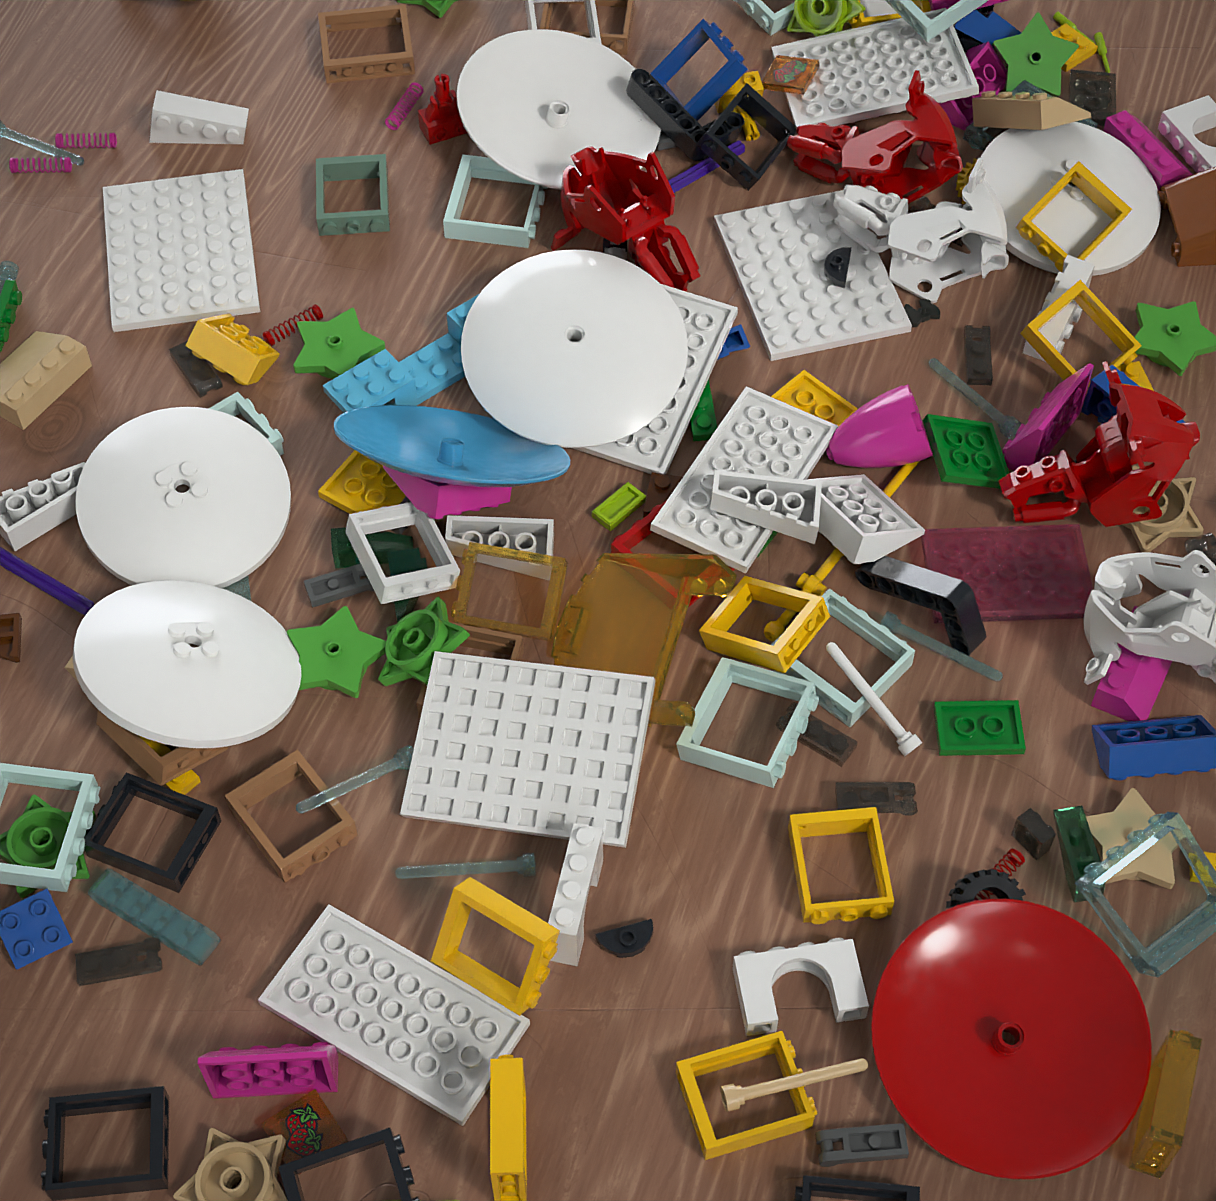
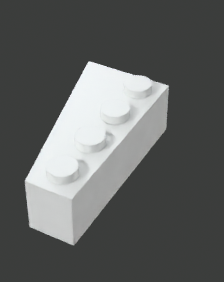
(196, 121)
(1061, 325)
(770, 502)
(38, 507)
(511, 533)

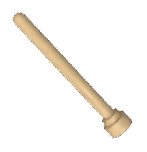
(734, 1096)

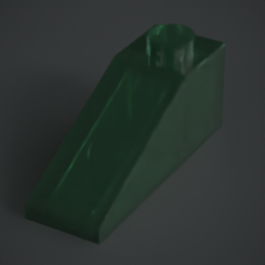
(380, 543)
(405, 562)
(1075, 846)

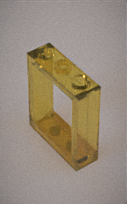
(553, 598)
(1165, 1104)

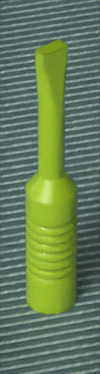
(1061, 19)
(1102, 51)

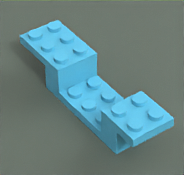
(406, 382)

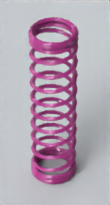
(396, 121)
(112, 140)
(13, 165)

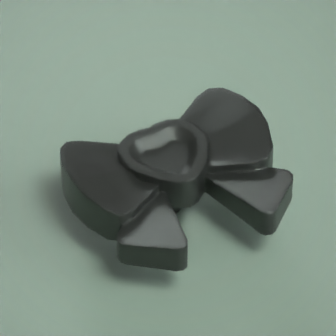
(925, 313)

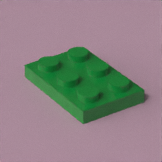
(979, 728)

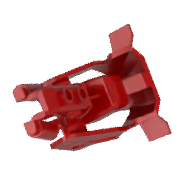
(881, 153)
(613, 207)
(1103, 471)

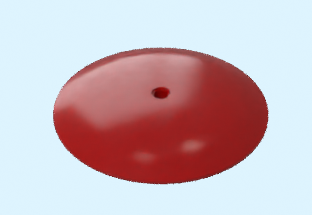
(1075, 1027)

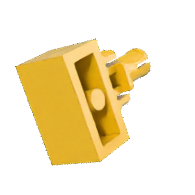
(754, 81)

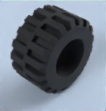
(989, 880)

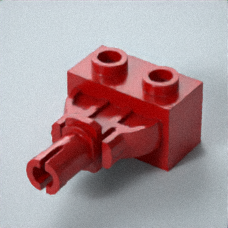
(441, 117)

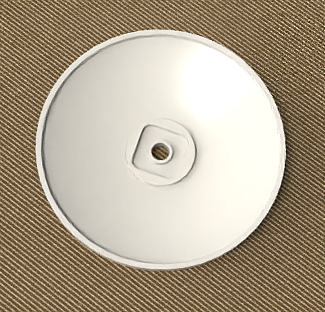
(1028, 163)
(203, 536)
(149, 680)

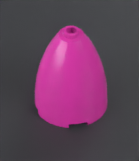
(882, 433)

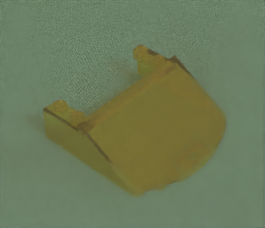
(633, 616)

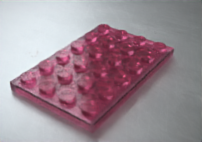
(1015, 569)

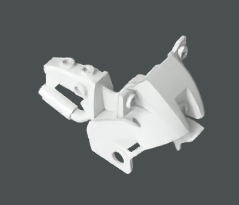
(922, 238)
(1168, 627)

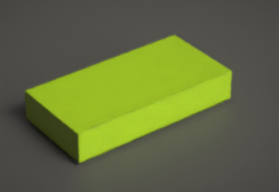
(619, 506)

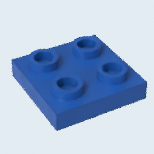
(33, 929)

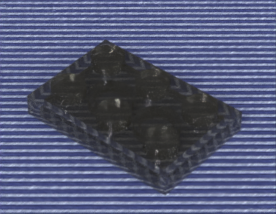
(1093, 93)

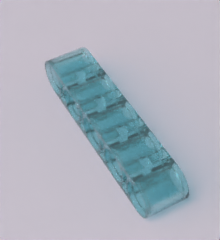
(154, 916)

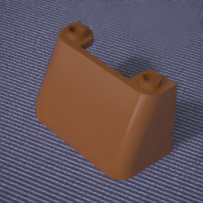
(1193, 216)

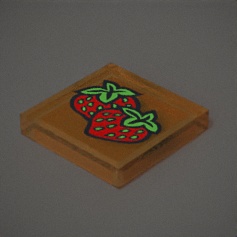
(790, 74)
(306, 1127)

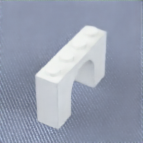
(1182, 124)
(579, 871)
(830, 961)

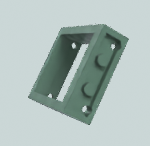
(352, 169)

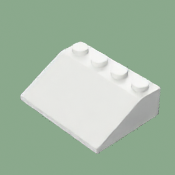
(863, 519)

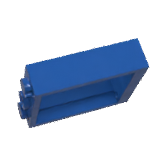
(718, 84)

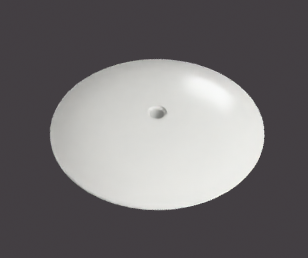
(546, 96)
(567, 391)

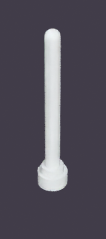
(906, 741)

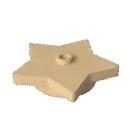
(1176, 520)
(1114, 827)
(234, 1161)

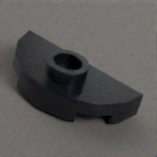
(837, 265)
(626, 940)

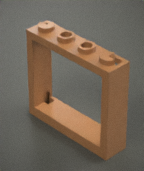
(607, 40)
(366, 66)

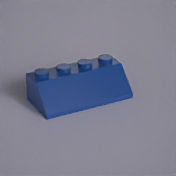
(1155, 747)

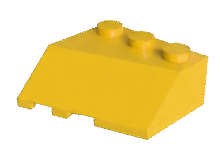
(231, 348)

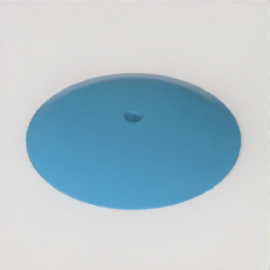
(449, 446)

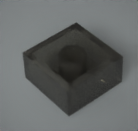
(1033, 833)

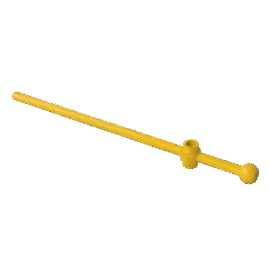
(812, 584)

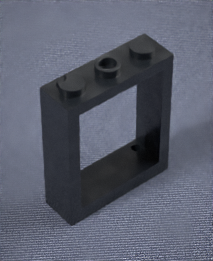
(763, 114)
(190, 851)
(104, 1102)
(394, 1147)
(854, 1190)

